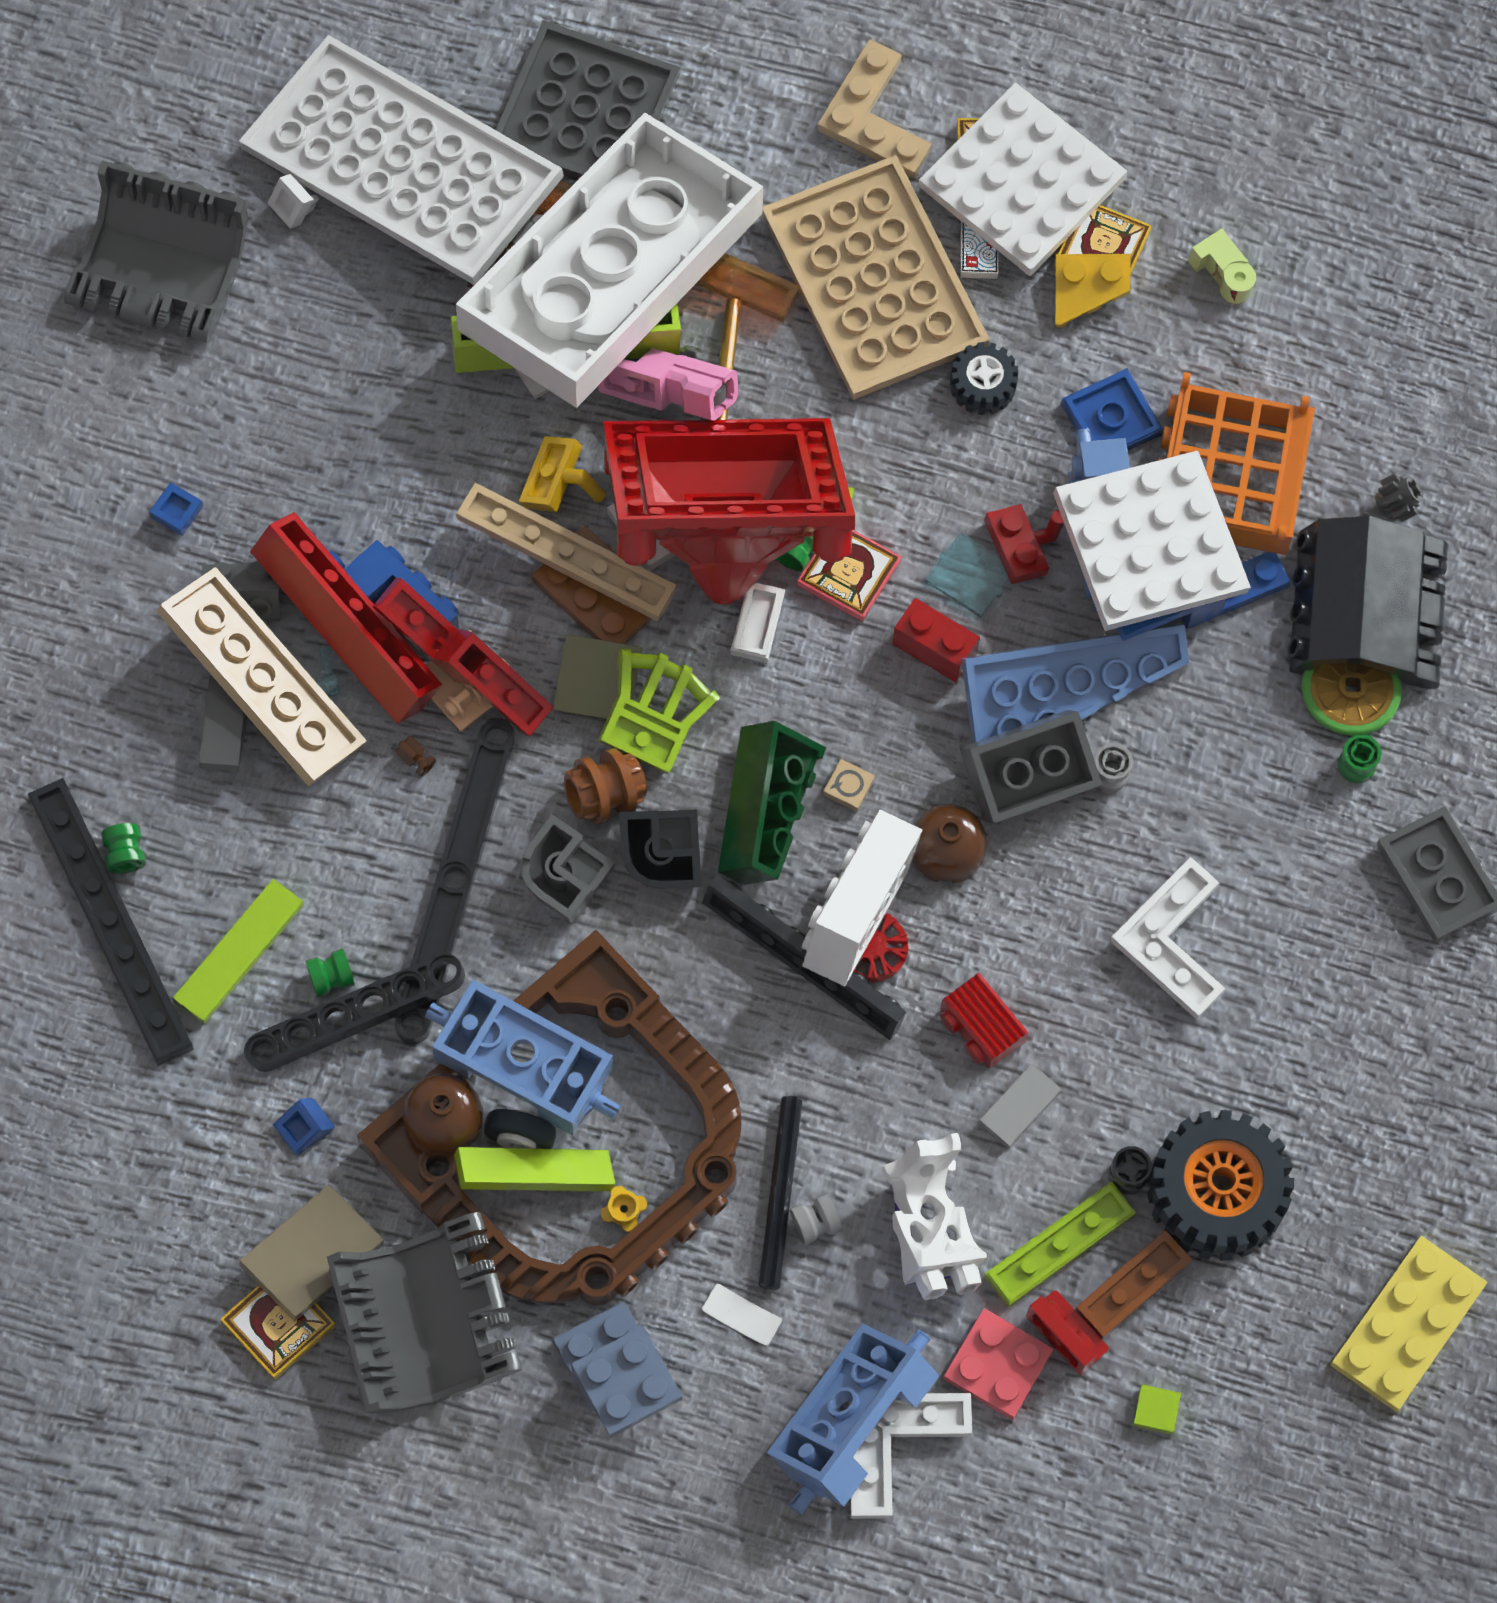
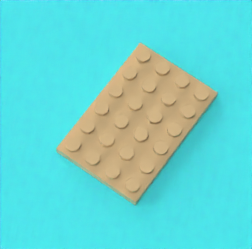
(874, 276)

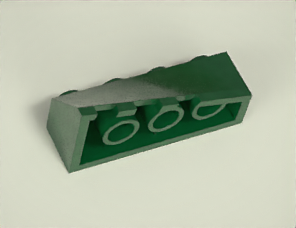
(765, 800)

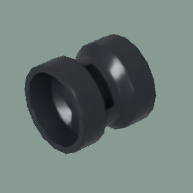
(1130, 1161)

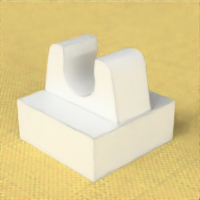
(291, 201)

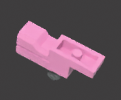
(669, 378)

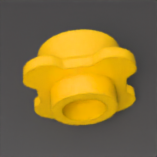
(619, 1198)

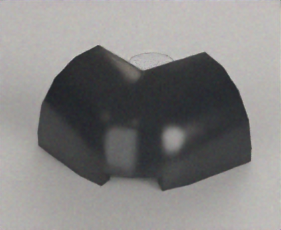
(661, 848)

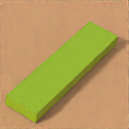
(238, 951)
(534, 1169)
(1059, 1244)

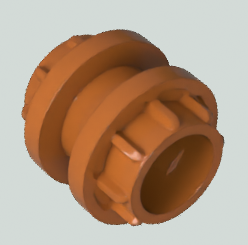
(611, 784)

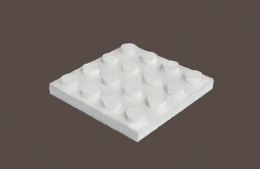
(1022, 179)
(1151, 540)

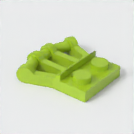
(642, 731)

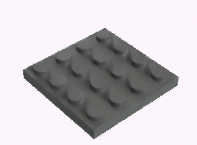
(582, 97)

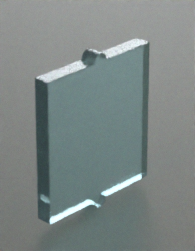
(969, 575)

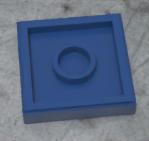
(1113, 411)

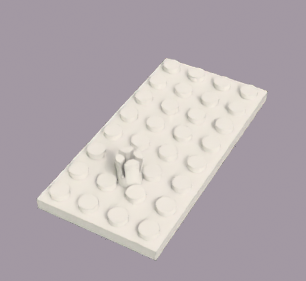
(401, 159)

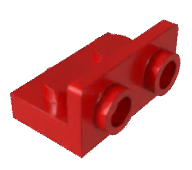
(1067, 1331)

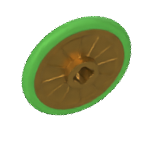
(1351, 711)

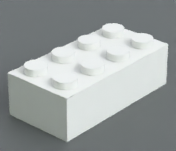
(860, 896)

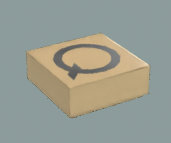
(849, 785)

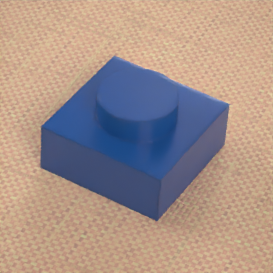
(176, 509)

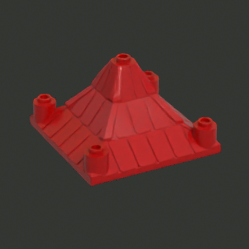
(727, 495)

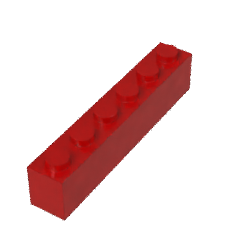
(345, 617)

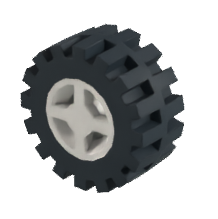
(992, 368)

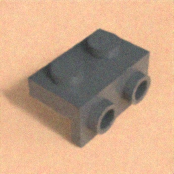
(253, 585)

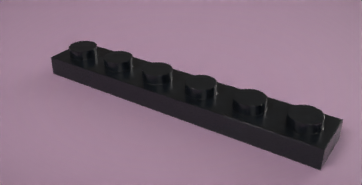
(785, 943)

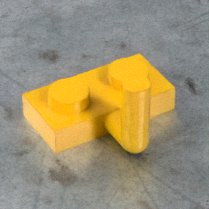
(553, 472)

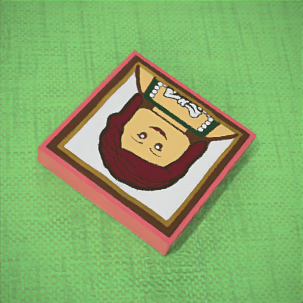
(854, 581)

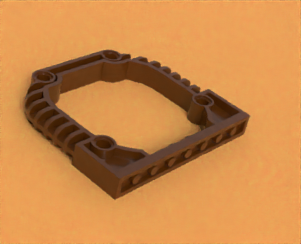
(589, 984)

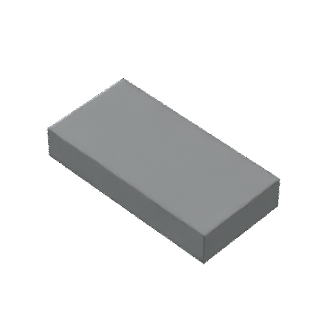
(1020, 1106)

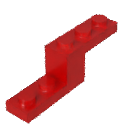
(463, 656)

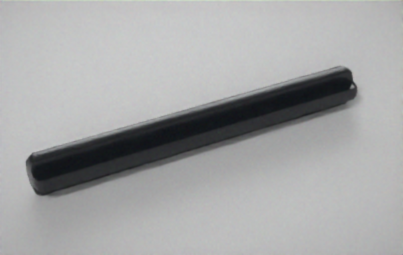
(780, 1193)

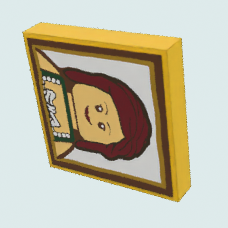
(1108, 233)
(272, 1334)

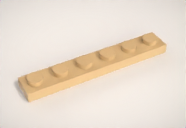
(566, 552)

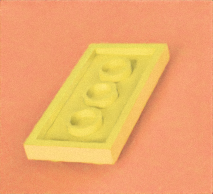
(1408, 1324)

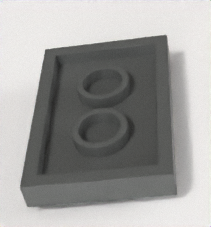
(1439, 874)

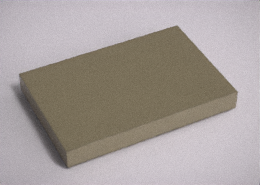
(293, 1258)

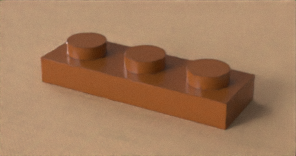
(1133, 1284)

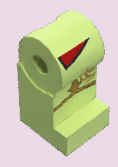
(1225, 265)

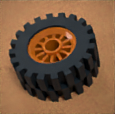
(1206, 1226)

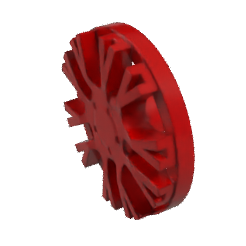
(878, 949)

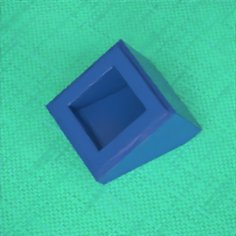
(303, 1125)

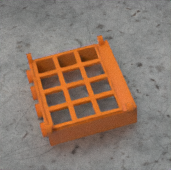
(1298, 426)

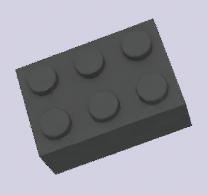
(1030, 766)

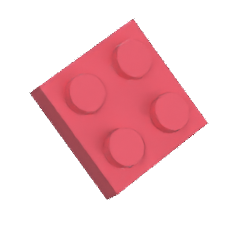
(998, 1364)

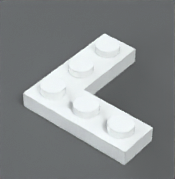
(1148, 943)
(934, 1417)

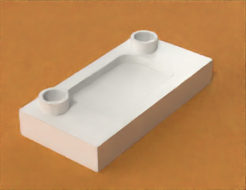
(609, 259)

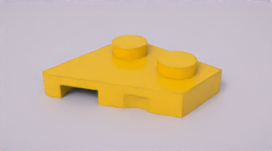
(1088, 283)

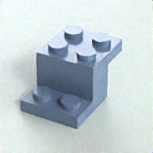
(617, 1369)

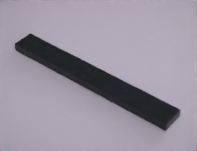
(110, 922)

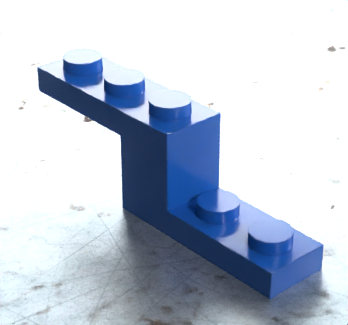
(380, 566)
(1265, 578)

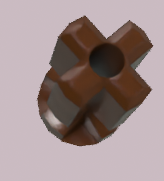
(413, 754)

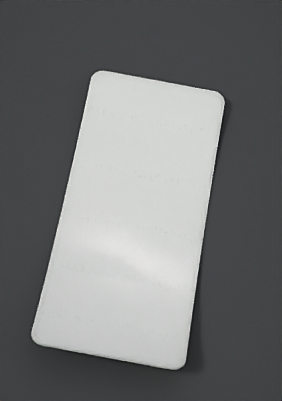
(741, 1315)

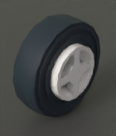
(519, 1129)

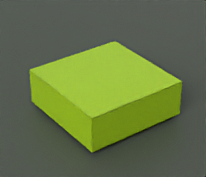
(1156, 1409)

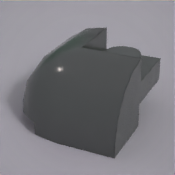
(563, 869)

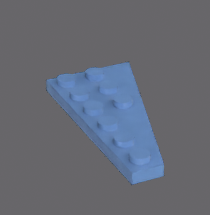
(1075, 675)

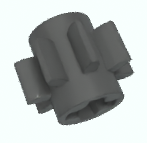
(1398, 497)

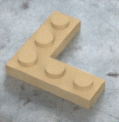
(850, 118)

